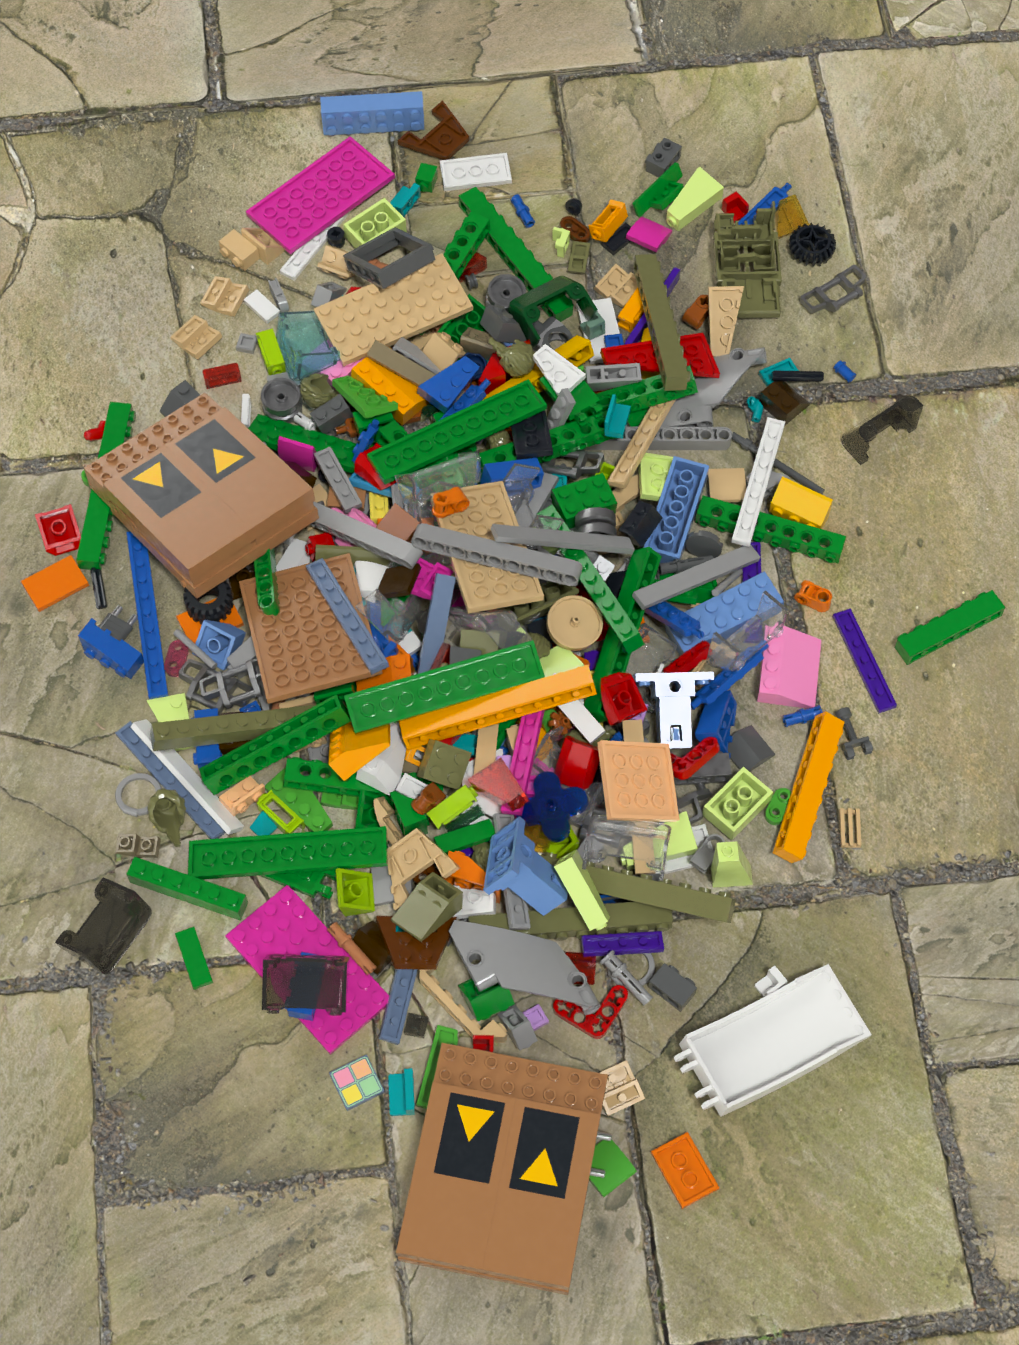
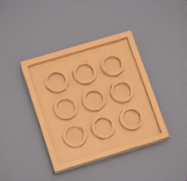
(638, 781)

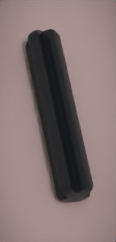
(812, 376)

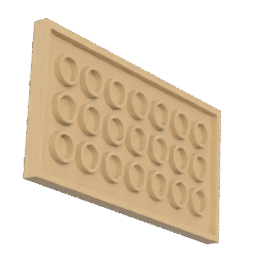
(387, 314)
(480, 584)

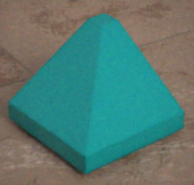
(263, 825)

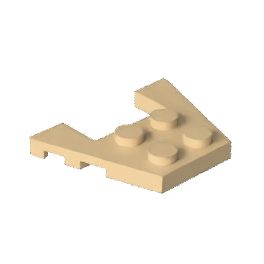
(411, 857)

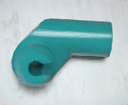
(756, 407)

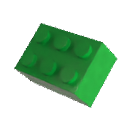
(582, 495)

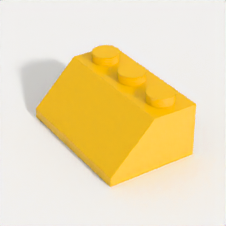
(800, 504)

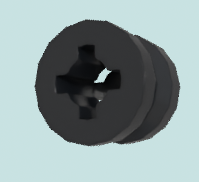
(332, 235)

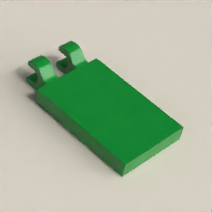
(584, 399)
(306, 882)

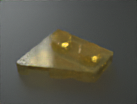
(790, 216)

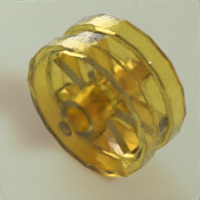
(536, 835)

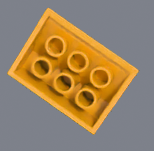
(392, 386)
(352, 751)

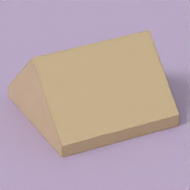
(267, 247)

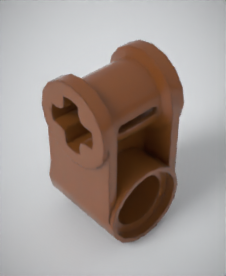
(697, 312)
(429, 798)

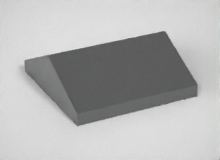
(749, 749)

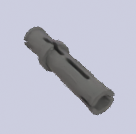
(677, 566)

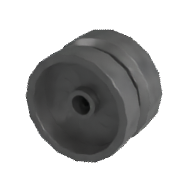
(504, 289)
(281, 399)
(596, 521)

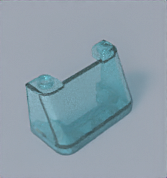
(304, 344)

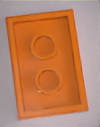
(55, 583)
(192, 629)
(684, 1170)

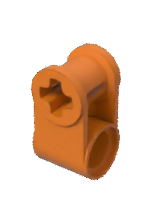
(451, 501)
(813, 595)

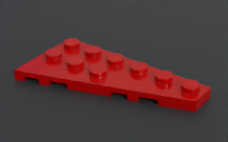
(695, 351)

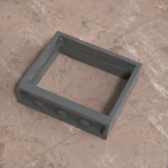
(358, 258)

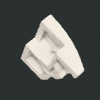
(368, 576)

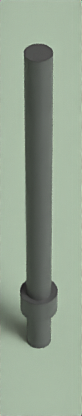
(747, 444)

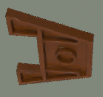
(442, 140)
(409, 952)

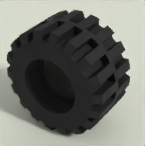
(212, 611)

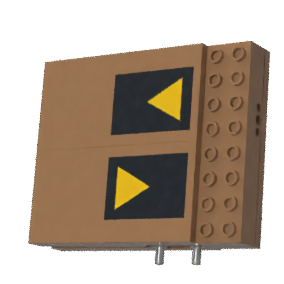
(202, 493)
(503, 1168)

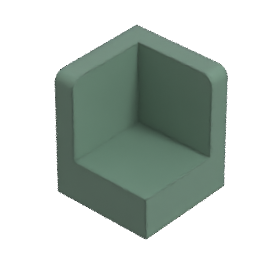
(594, 327)

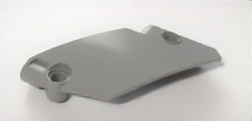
(711, 390)
(521, 964)

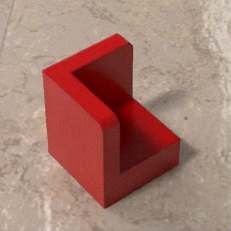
(735, 204)
(483, 1042)

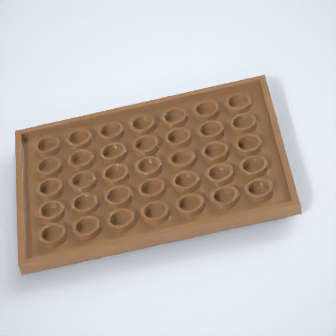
(304, 643)

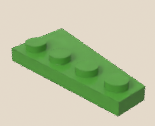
(362, 398)
(302, 803)
(442, 1035)

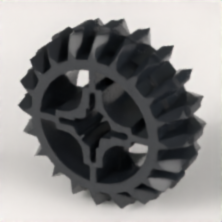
(812, 244)

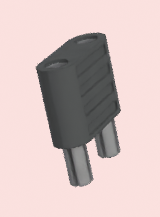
(117, 626)

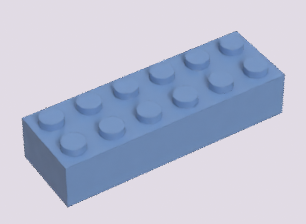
(372, 113)
(678, 507)
(726, 611)

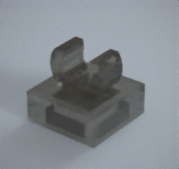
(416, 1025)

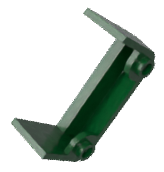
(526, 311)

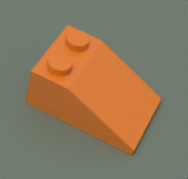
(399, 667)
(469, 874)

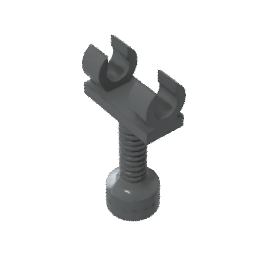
(845, 714)

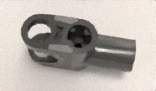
(551, 331)

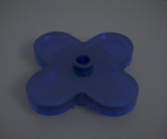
(566, 804)

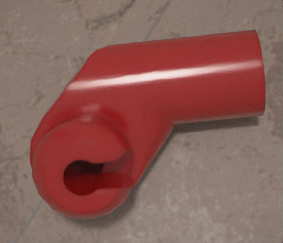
(95, 433)

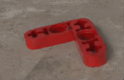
(706, 749)
(591, 1019)

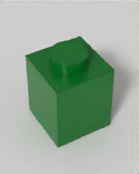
(426, 177)

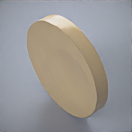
(574, 623)

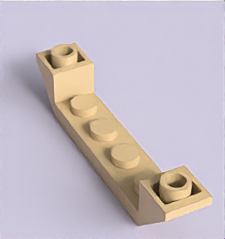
(458, 1012)

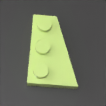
(652, 475)
(170, 709)

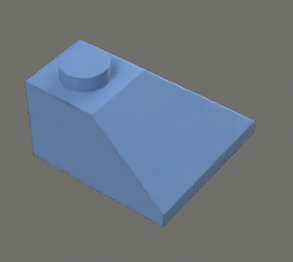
(219, 641)

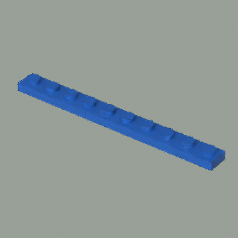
(147, 618)

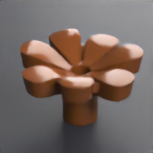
(560, 720)

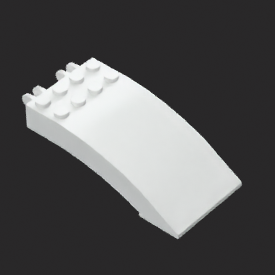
(772, 1041)

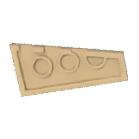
(723, 313)

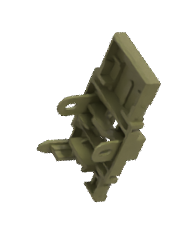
(762, 284)

